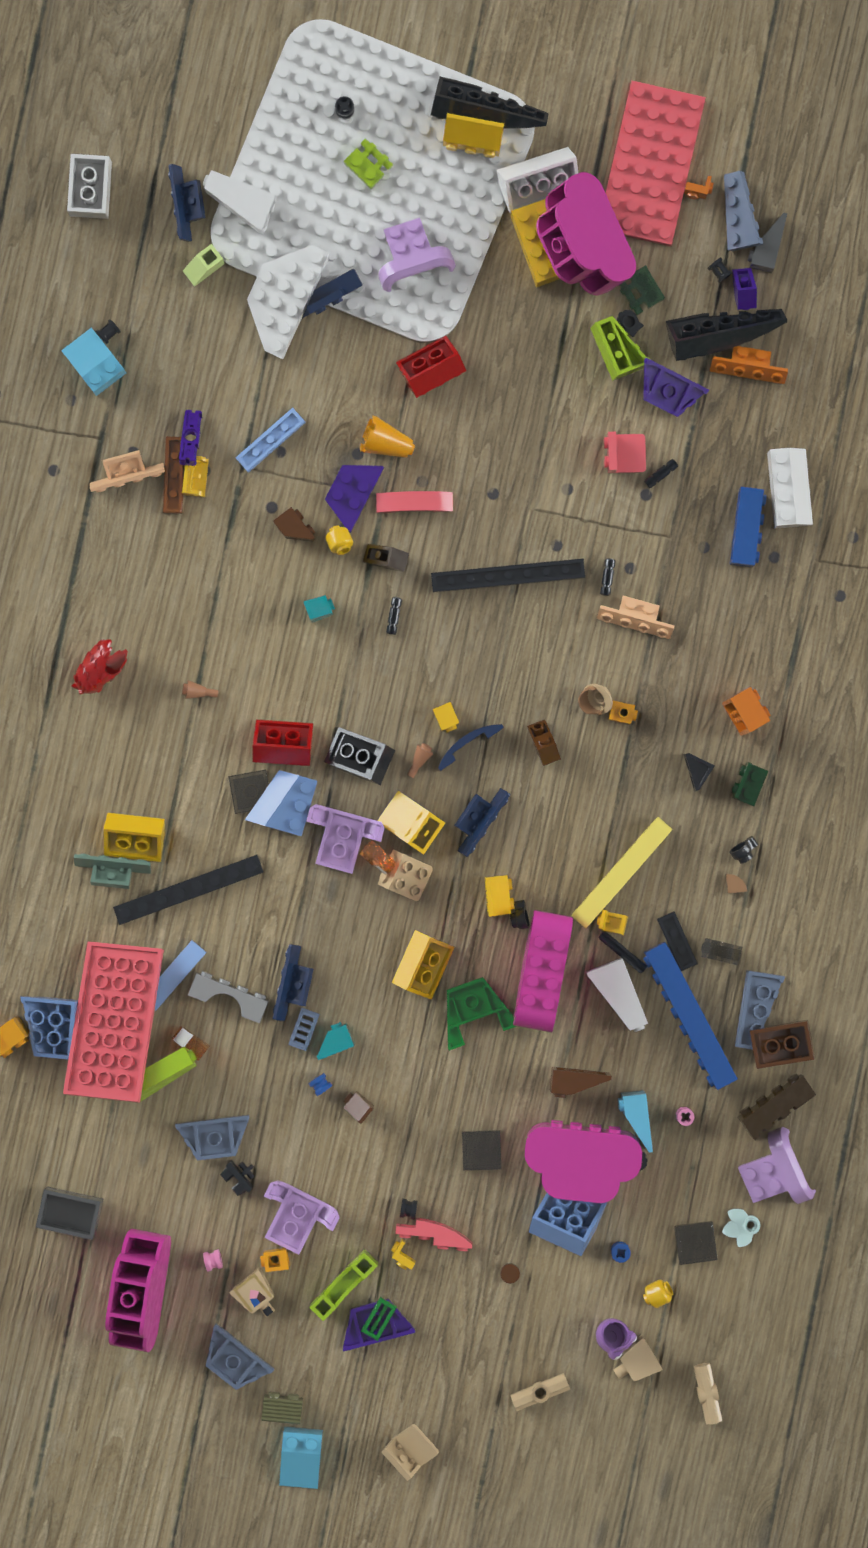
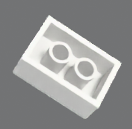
(89, 186)

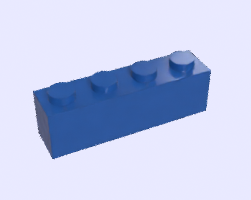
(746, 527)

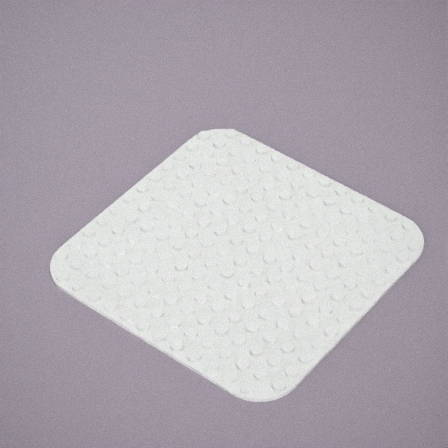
(299, 156)

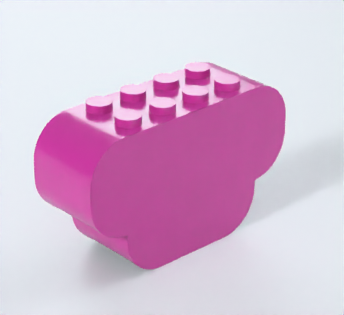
(585, 236)
(542, 971)
(582, 1160)
(138, 1290)

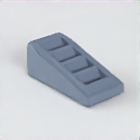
(299, 1045)

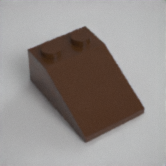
(782, 1044)
(571, 1081)

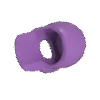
(614, 1337)

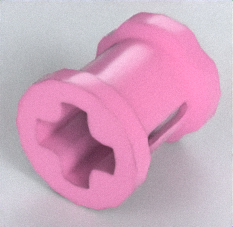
(684, 1122)

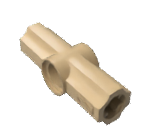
(707, 1393)
(528, 1397)

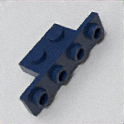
(187, 202)
(332, 292)
(478, 817)
(294, 983)

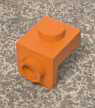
(697, 191)

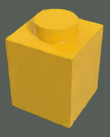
(446, 717)

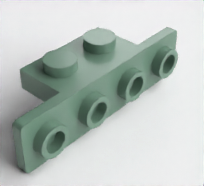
(111, 871)

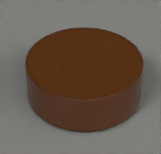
(510, 1273)

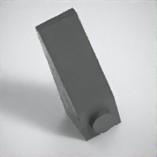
(765, 255)

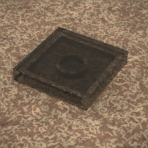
(247, 789)
(481, 1150)
(695, 1243)

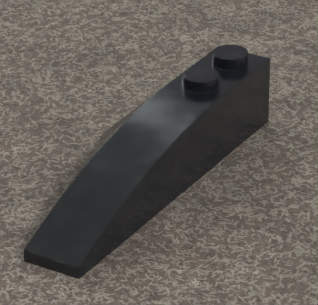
(470, 101)
(708, 334)

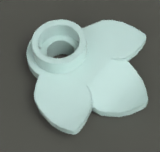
(738, 1227)

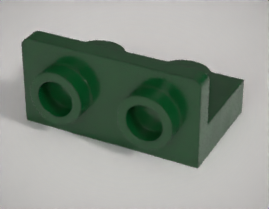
(750, 783)

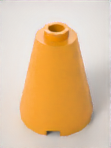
(385, 440)

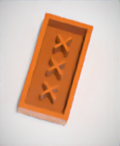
(746, 711)

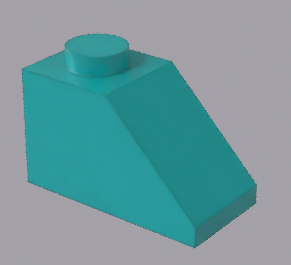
(319, 608)
(336, 1040)

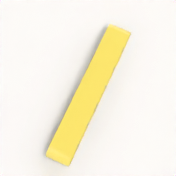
(621, 872)

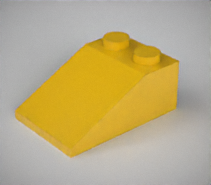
(498, 895)

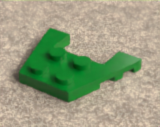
(470, 1003)

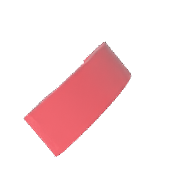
(414, 501)

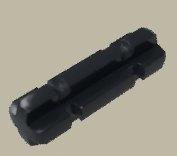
(661, 473)
(607, 577)
(394, 615)

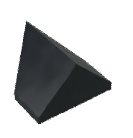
(698, 770)

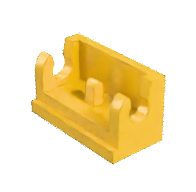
(196, 478)

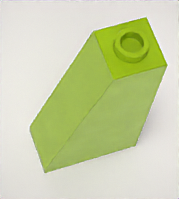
(167, 1070)

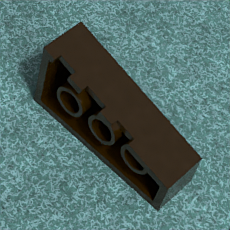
(776, 1105)

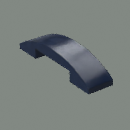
(489, 731)

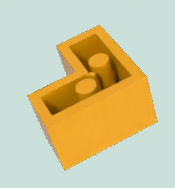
(12, 1035)

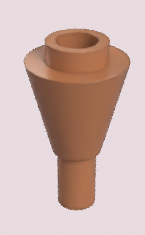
(194, 690)
(422, 754)

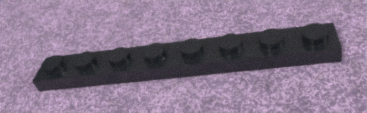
(508, 575)
(188, 889)

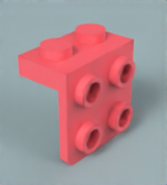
(625, 453)

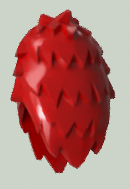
(98, 667)

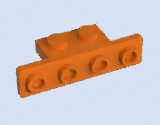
(749, 364)

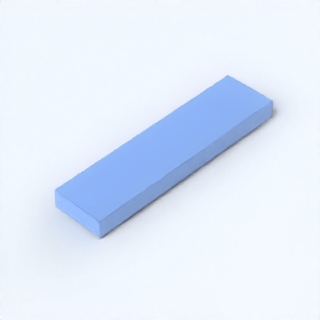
(270, 440)
(178, 971)

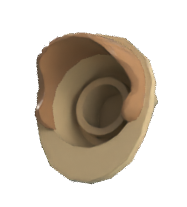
(595, 699)

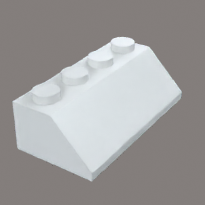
(536, 177)
(789, 487)

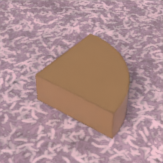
(735, 884)

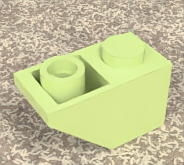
(203, 265)

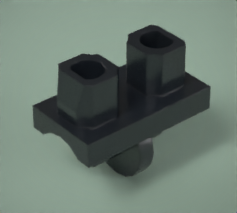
(232, 1170)

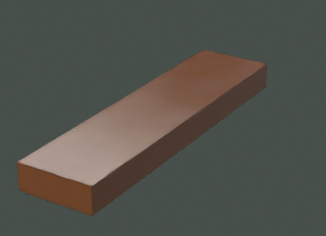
(173, 477)

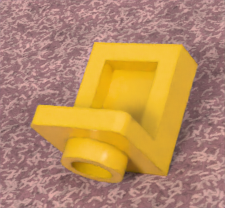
(612, 922)
(404, 1260)

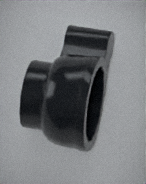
(742, 851)
(520, 918)

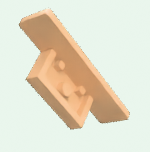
(125, 469)
(637, 616)

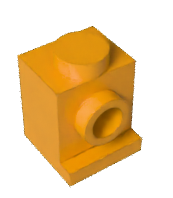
(614, 713)
(281, 1264)

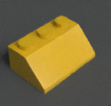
(473, 135)
(134, 837)
(423, 965)

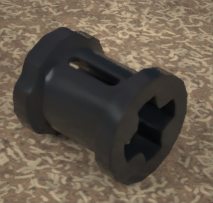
(718, 263)
(108, 331)

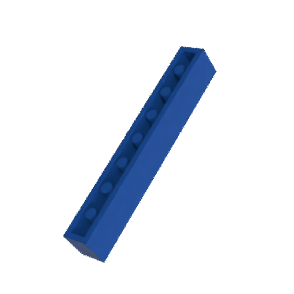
(690, 1015)

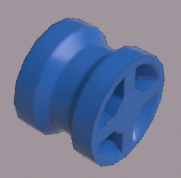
(320, 1084)
(618, 1248)

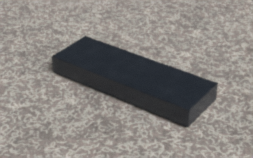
(677, 941)

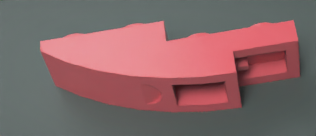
(443, 1235)

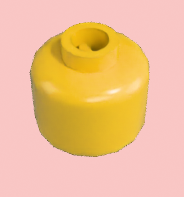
(339, 540)
(658, 1293)

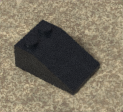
(359, 756)

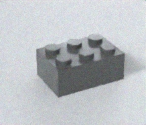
(69, 1213)

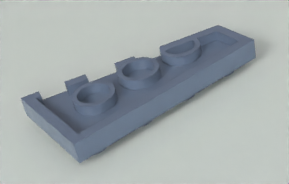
(740, 220)
(757, 999)

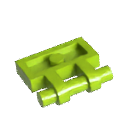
(364, 168)

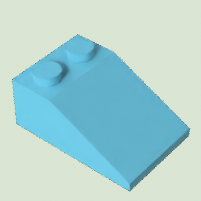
(94, 361)
(636, 1111)
(300, 1457)

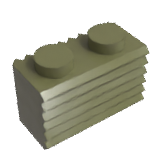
(282, 1408)

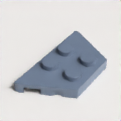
(214, 1136)
(234, 1360)

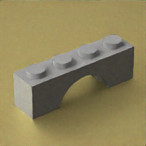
(251, 1005)

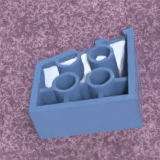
(284, 803)
(50, 1025)
(567, 1222)

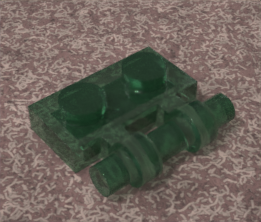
(646, 287)

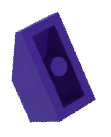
(744, 289)

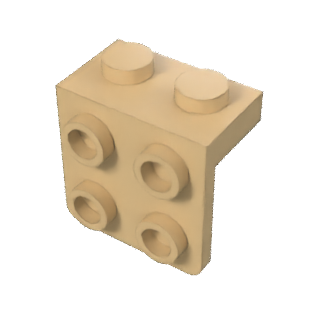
(407, 877)
(409, 1451)

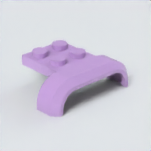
(411, 253)
(342, 836)
(776, 1171)
(297, 1216)

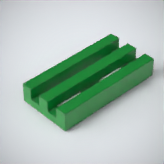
(386, 1304)

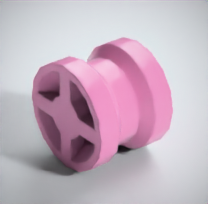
(212, 1260)

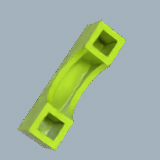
(343, 1284)

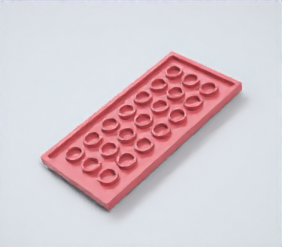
(653, 160)
(113, 1022)

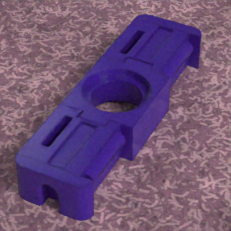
(188, 449)

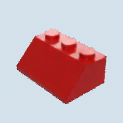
(431, 366)
(282, 742)

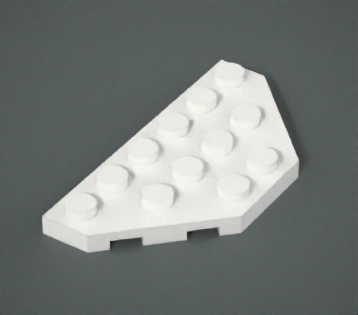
(283, 294)

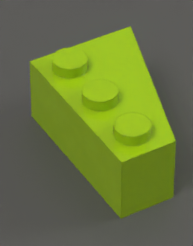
(617, 349)

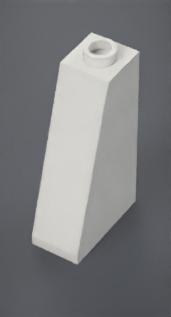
(243, 200)
(617, 989)

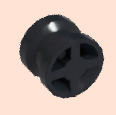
(344, 103)
(408, 1208)

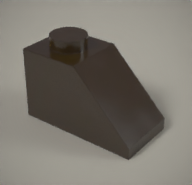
(386, 557)

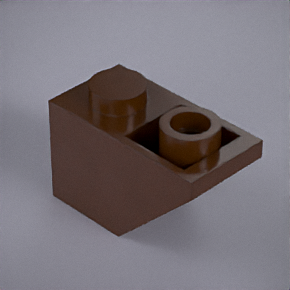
(292, 527)
(544, 742)

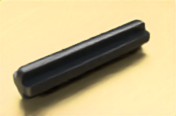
(624, 953)

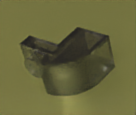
(721, 951)

